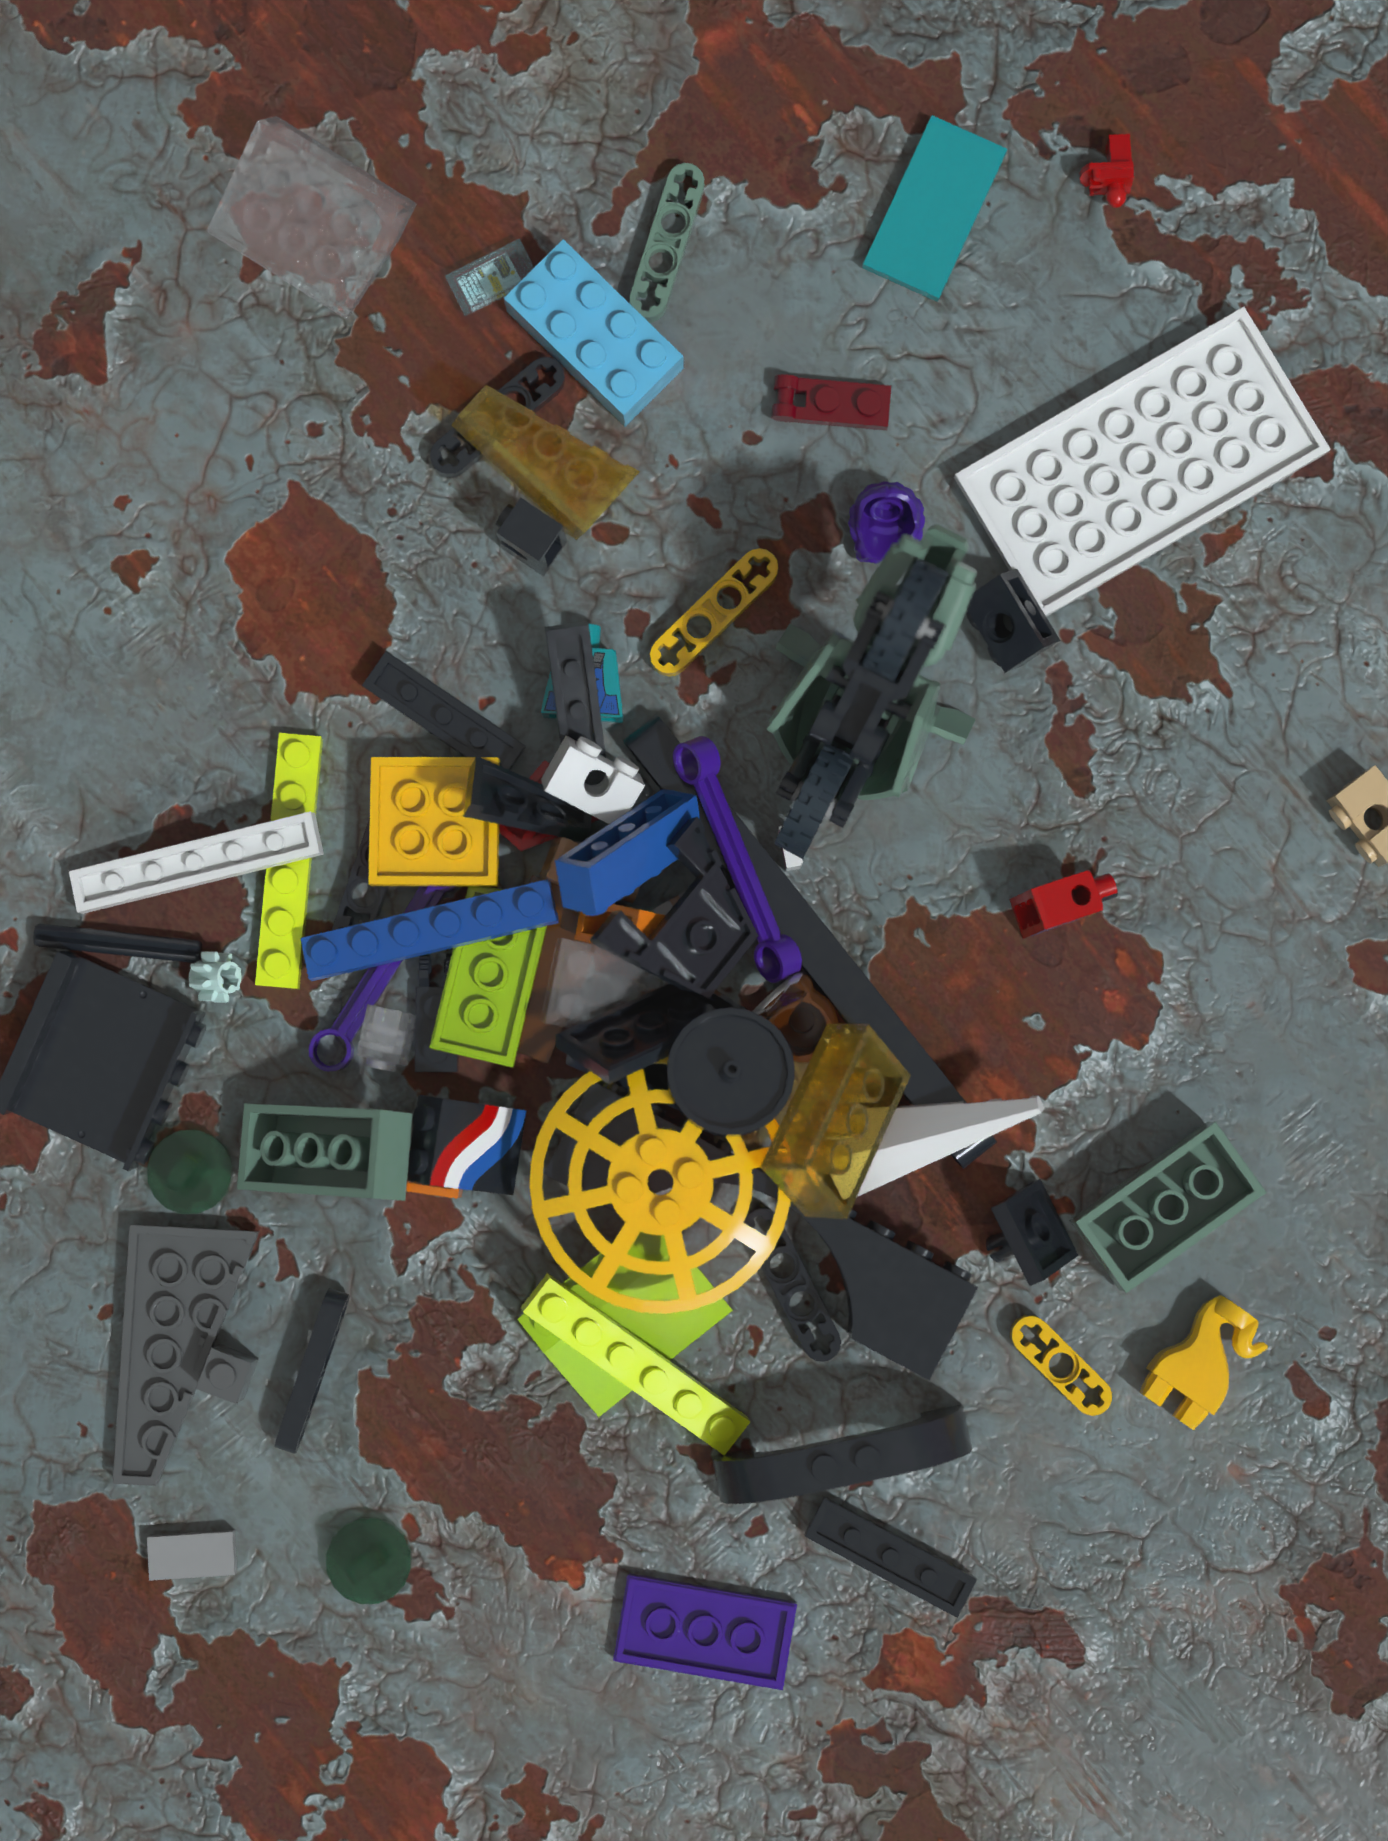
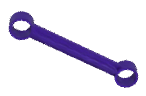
(698, 764)
(370, 988)

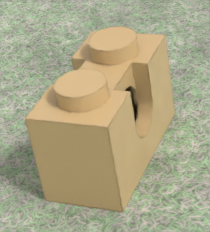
(1348, 810)

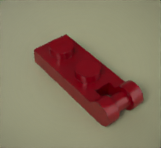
(832, 402)

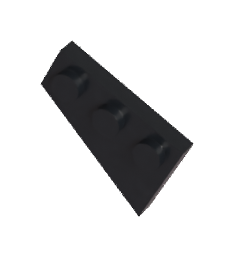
(519, 802)

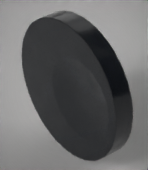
(730, 1072)

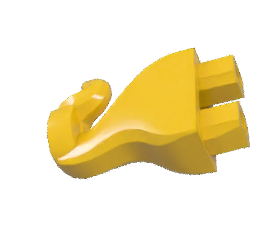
(1199, 1362)

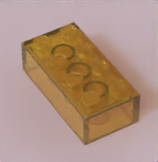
(836, 1121)

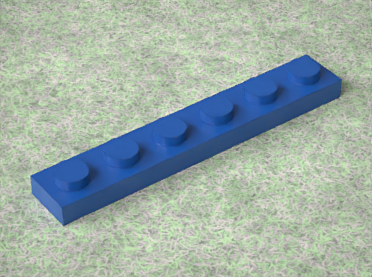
(429, 930)

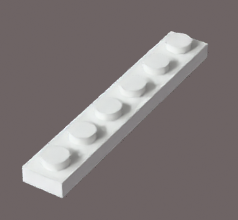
(196, 862)

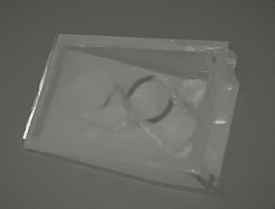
(590, 982)

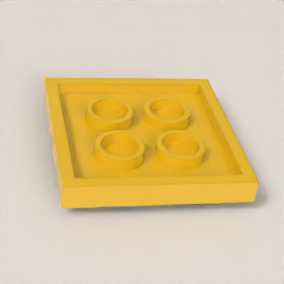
(421, 827)

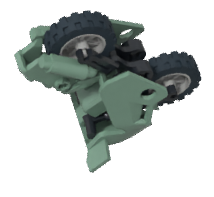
(861, 705)

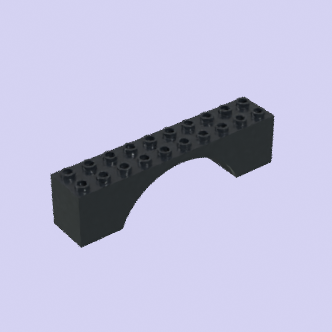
(893, 1292)

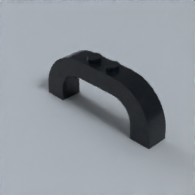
(843, 1461)

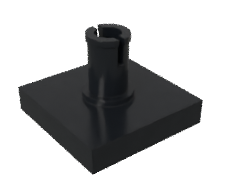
(1031, 1233)

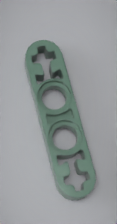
(668, 243)

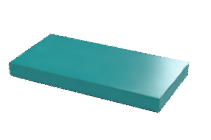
(934, 208)

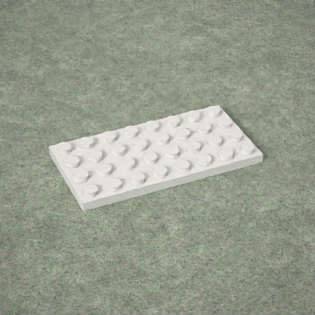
(1142, 462)

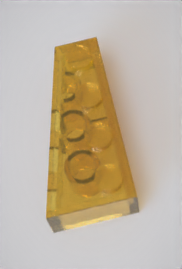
(544, 460)

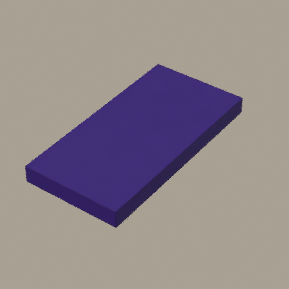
(705, 1631)

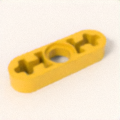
(1075, 1396)

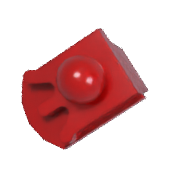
(1114, 176)

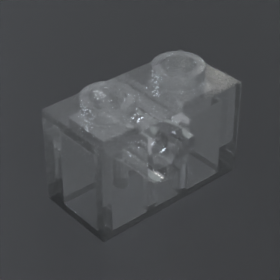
(386, 1037)

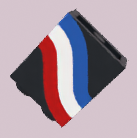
(465, 1145)

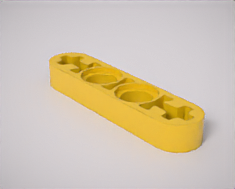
(718, 616)

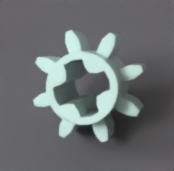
(215, 976)

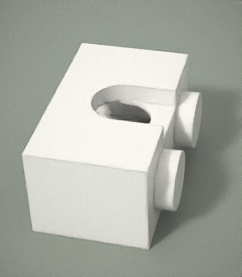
(605, 800)

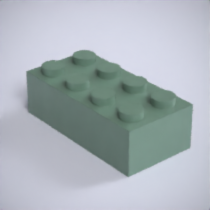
(325, 1151)
(1167, 1206)

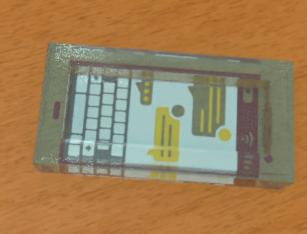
(489, 276)

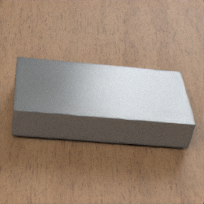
(191, 1555)

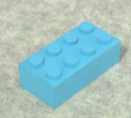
(594, 333)

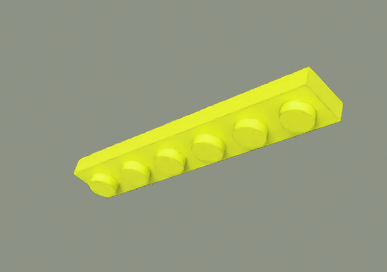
(288, 884)
(635, 1364)

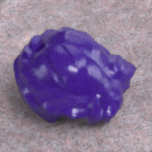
(882, 517)

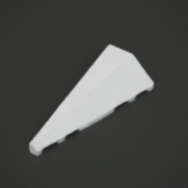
(933, 1131)

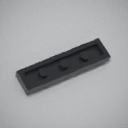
(575, 686)
(440, 712)
(890, 1556)

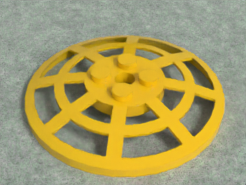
(644, 1209)

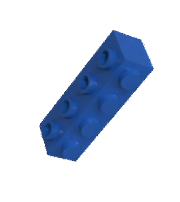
(623, 853)

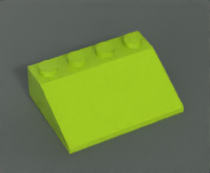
(662, 1332)

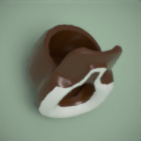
(798, 1014)

